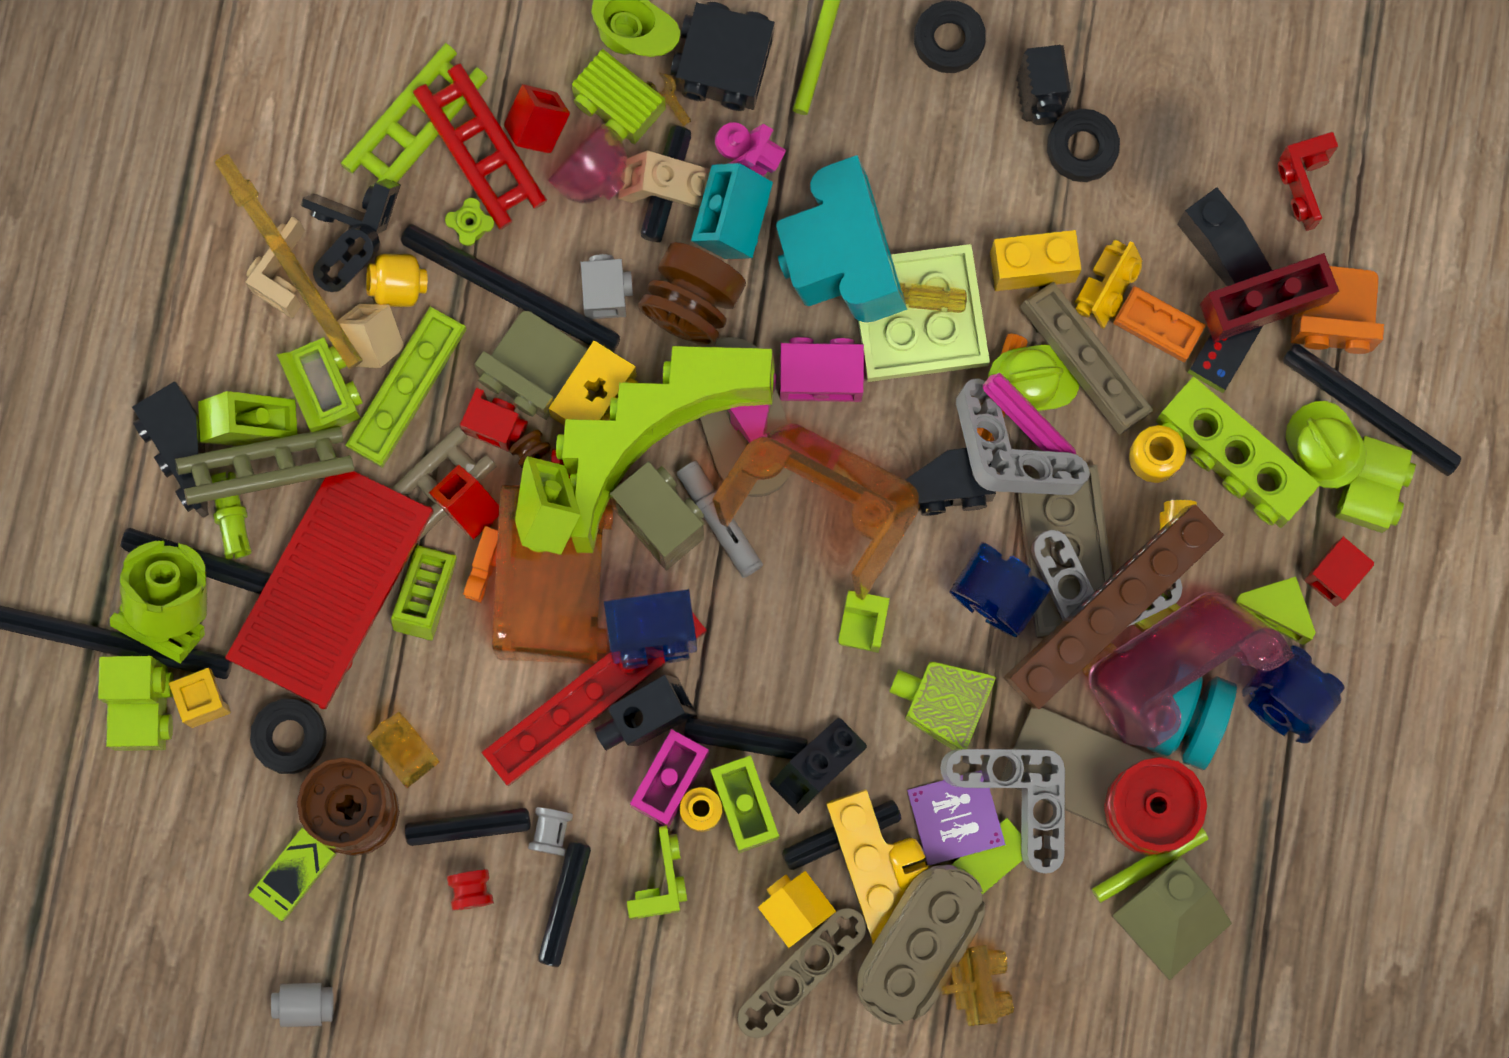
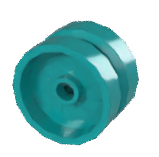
(1202, 721)

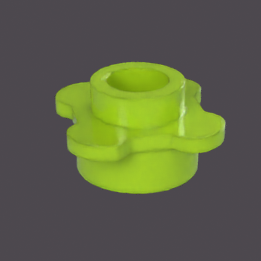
(469, 233)

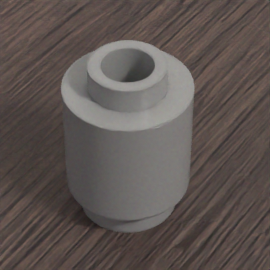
(303, 1005)

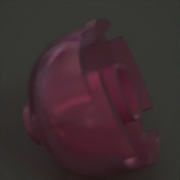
(593, 168)

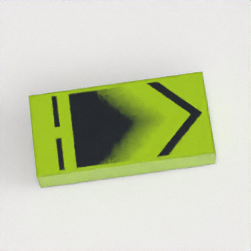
(292, 875)

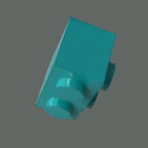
(734, 208)

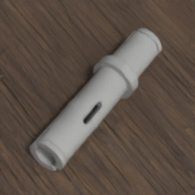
(729, 537)

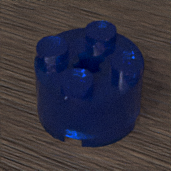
(999, 590)
(1294, 696)

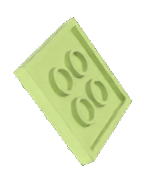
(926, 339)

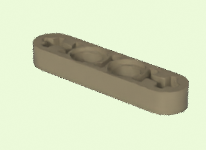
(797, 968)

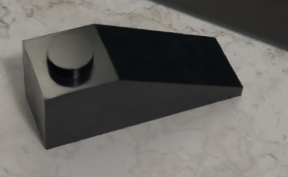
(1223, 239)

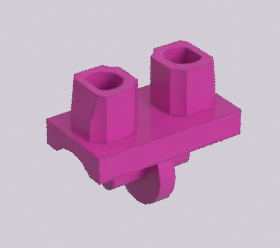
(749, 148)

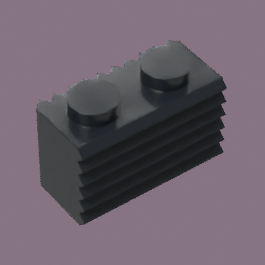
(1043, 84)

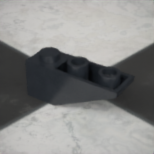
(174, 428)
(949, 483)

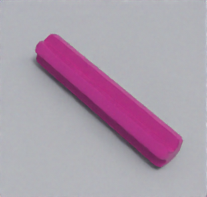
(1025, 415)

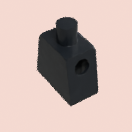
(662, 706)

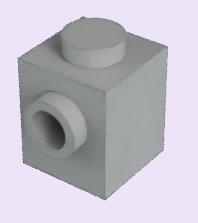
(605, 287)

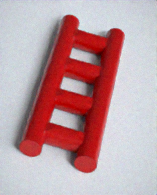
(483, 120)

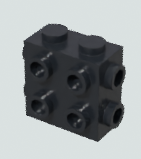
(723, 55)

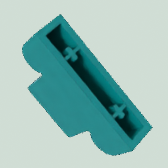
(841, 246)

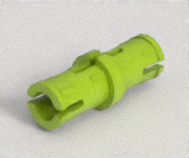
(231, 518)

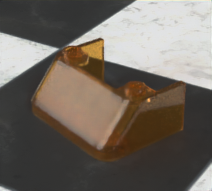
(882, 500)

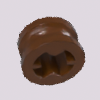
(530, 446)

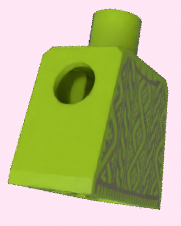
(944, 701)

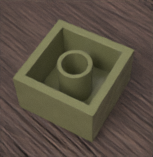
(658, 515)

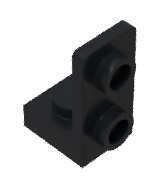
(377, 202)
(818, 765)

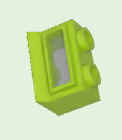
(319, 385)

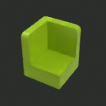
(863, 622)

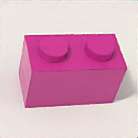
(821, 370)
(669, 778)

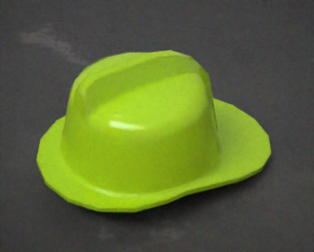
(635, 27)
(1038, 376)
(1326, 444)

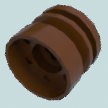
(695, 289)
(335, 787)

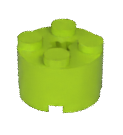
(163, 590)

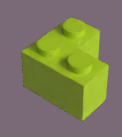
(136, 702)

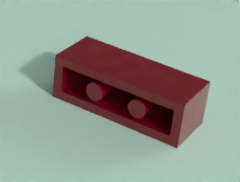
(1269, 297)

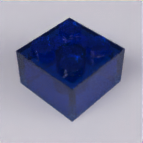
(651, 628)

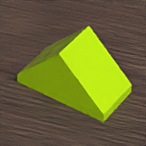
(1282, 608)

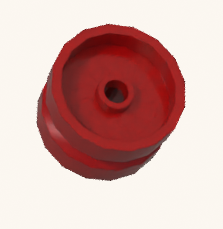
(1173, 788)

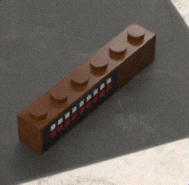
(1113, 606)

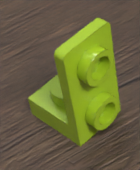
(649, 901)

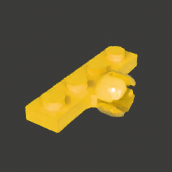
(872, 862)

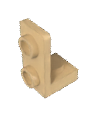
(663, 177)
(277, 291)

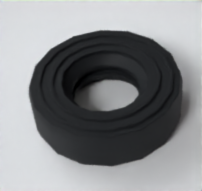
(947, 60)
(1085, 121)
(306, 754)

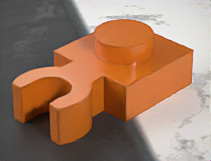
(482, 565)

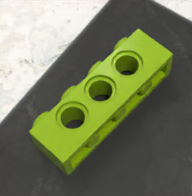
(1260, 455)

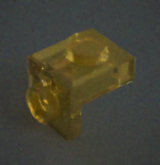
(403, 749)

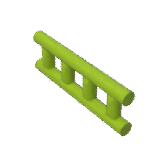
(389, 125)

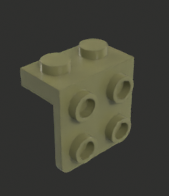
(530, 364)

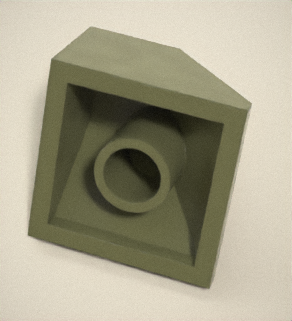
(1173, 917)

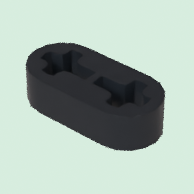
(340, 252)

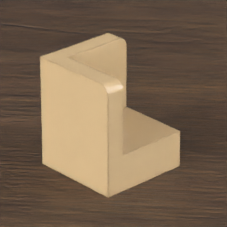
(372, 333)

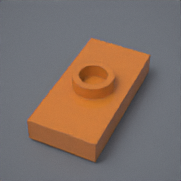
(1159, 324)

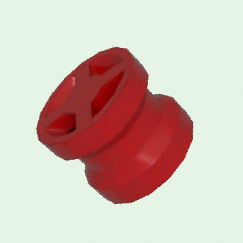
(470, 890)

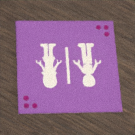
(955, 820)

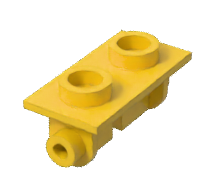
(1119, 267)

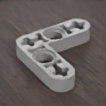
(1011, 461)
(1067, 606)
(1032, 791)

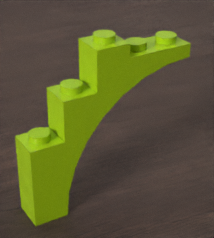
(693, 385)

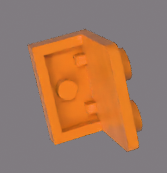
(1347, 319)

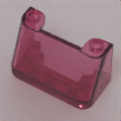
(1144, 673)

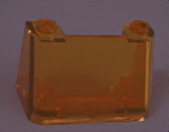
(545, 599)

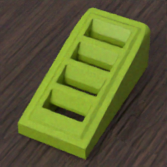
(412, 624)

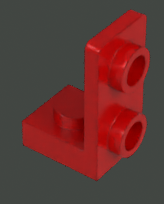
(1312, 155)

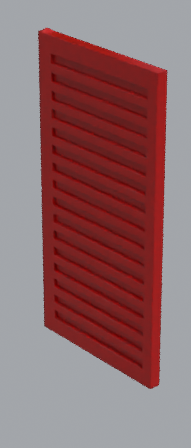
(329, 586)

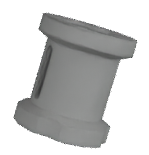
(550, 831)

